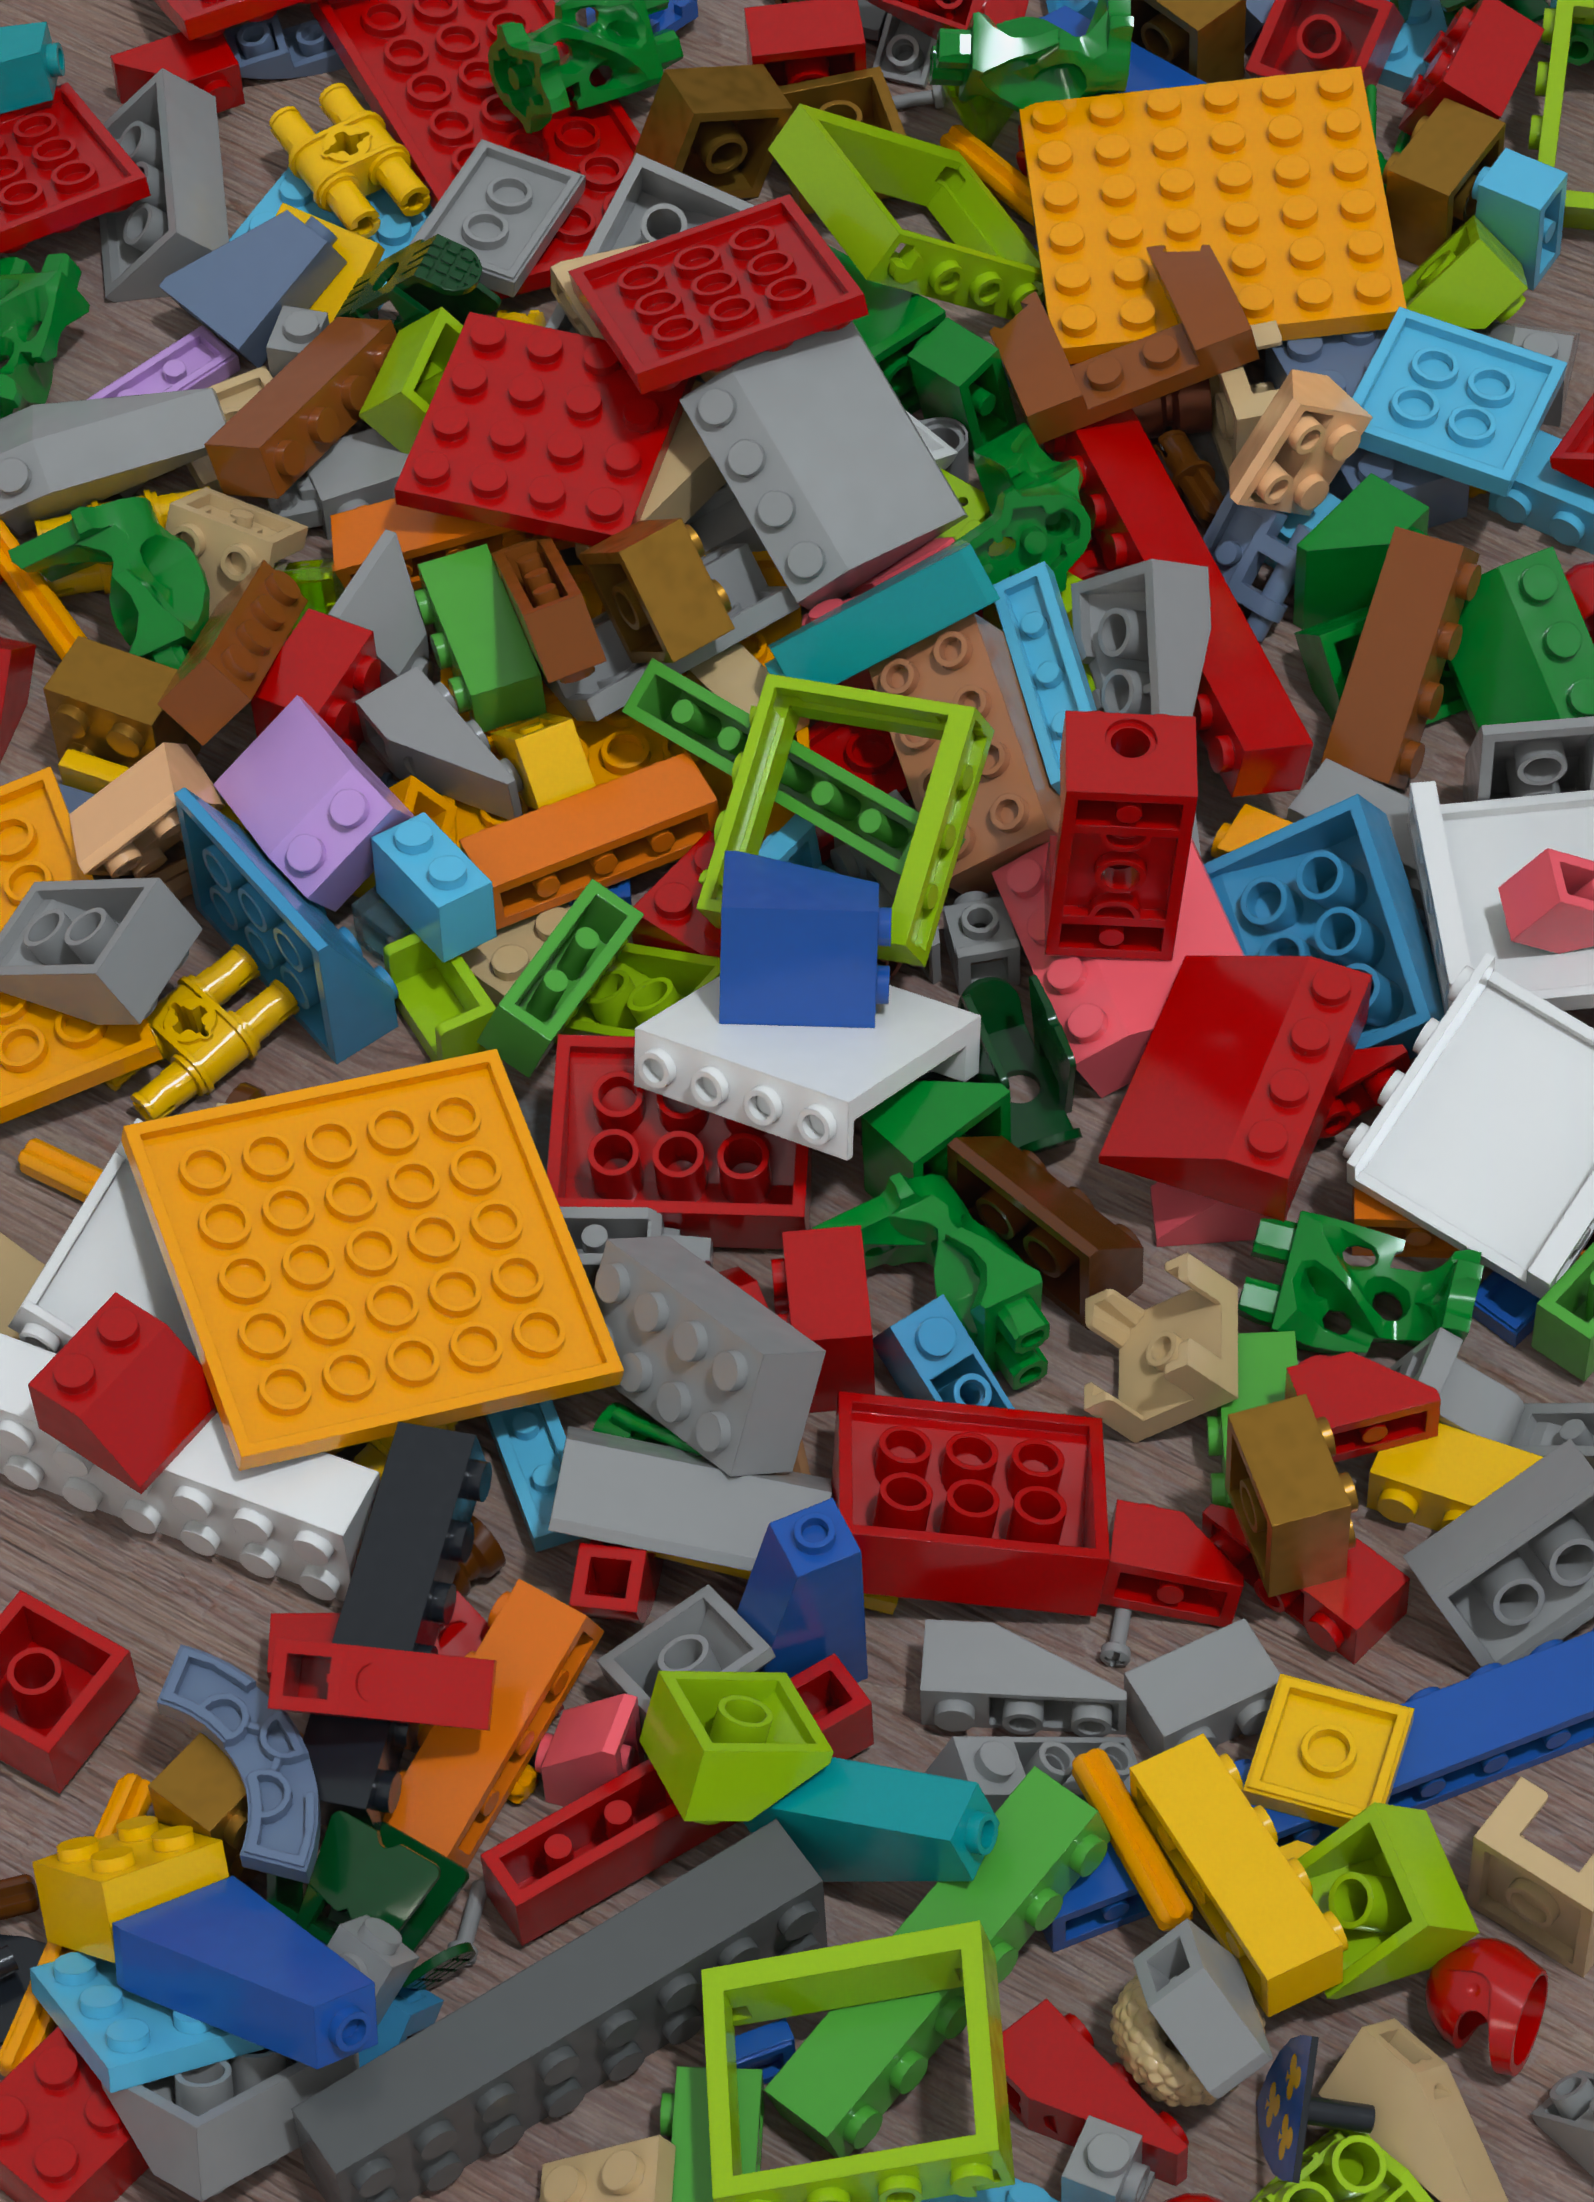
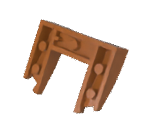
(1205, 342)

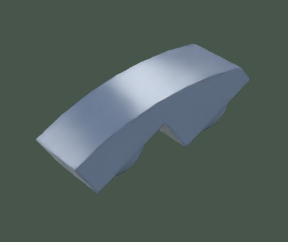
(279, 53)

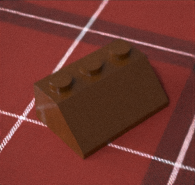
(1044, 1222)

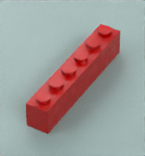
(634, 1825)

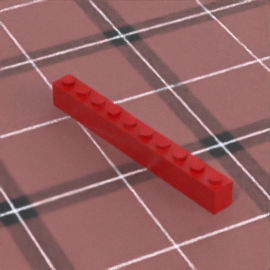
(1138, 517)

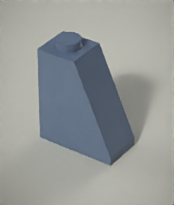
(249, 280)

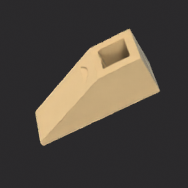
(1416, 2112)

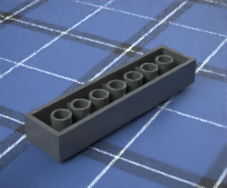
(557, 2027)

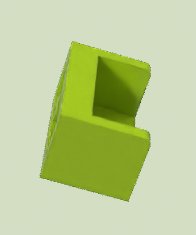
(438, 998)

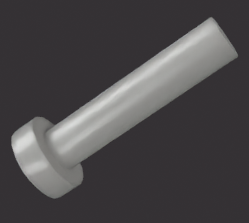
(936, 96)
(1115, 1652)
(471, 1917)

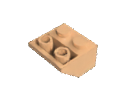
(1297, 445)
(136, 815)

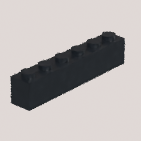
(397, 1603)

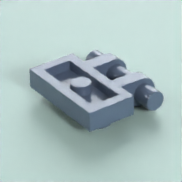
(1239, 544)

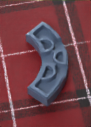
(264, 1750)

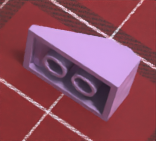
(311, 804)

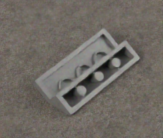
(613, 681)
(671, 1499)

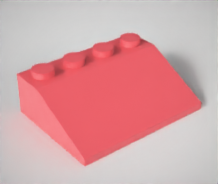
(1111, 1002)

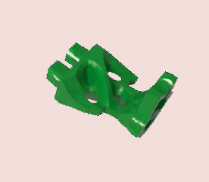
(1034, 59)
(535, 79)
(31, 321)
(1032, 504)
(156, 578)
(972, 1265)
(1322, 1282)

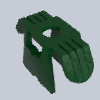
(422, 280)
(1010, 1051)
(381, 1877)

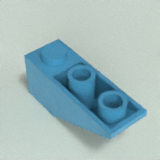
(937, 1359)

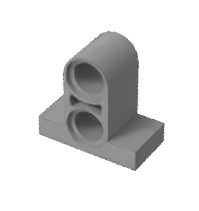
(1467, 1395)

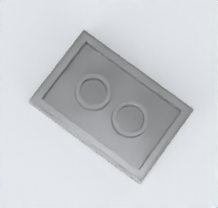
(504, 211)

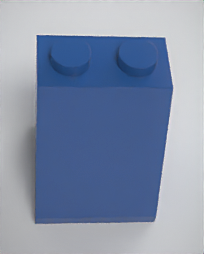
(800, 945)

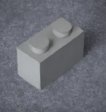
(1205, 1687)

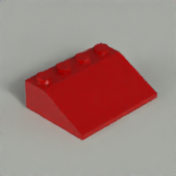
(1240, 1077)
(647, 1150)
(973, 1502)

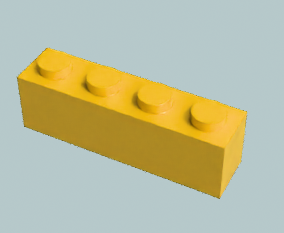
(1441, 1476)
(1238, 1875)

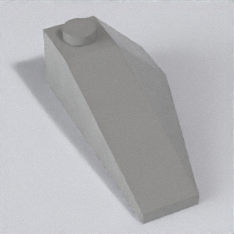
(96, 448)
(1144, 635)

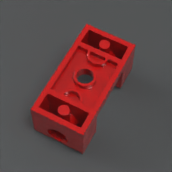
(1121, 835)

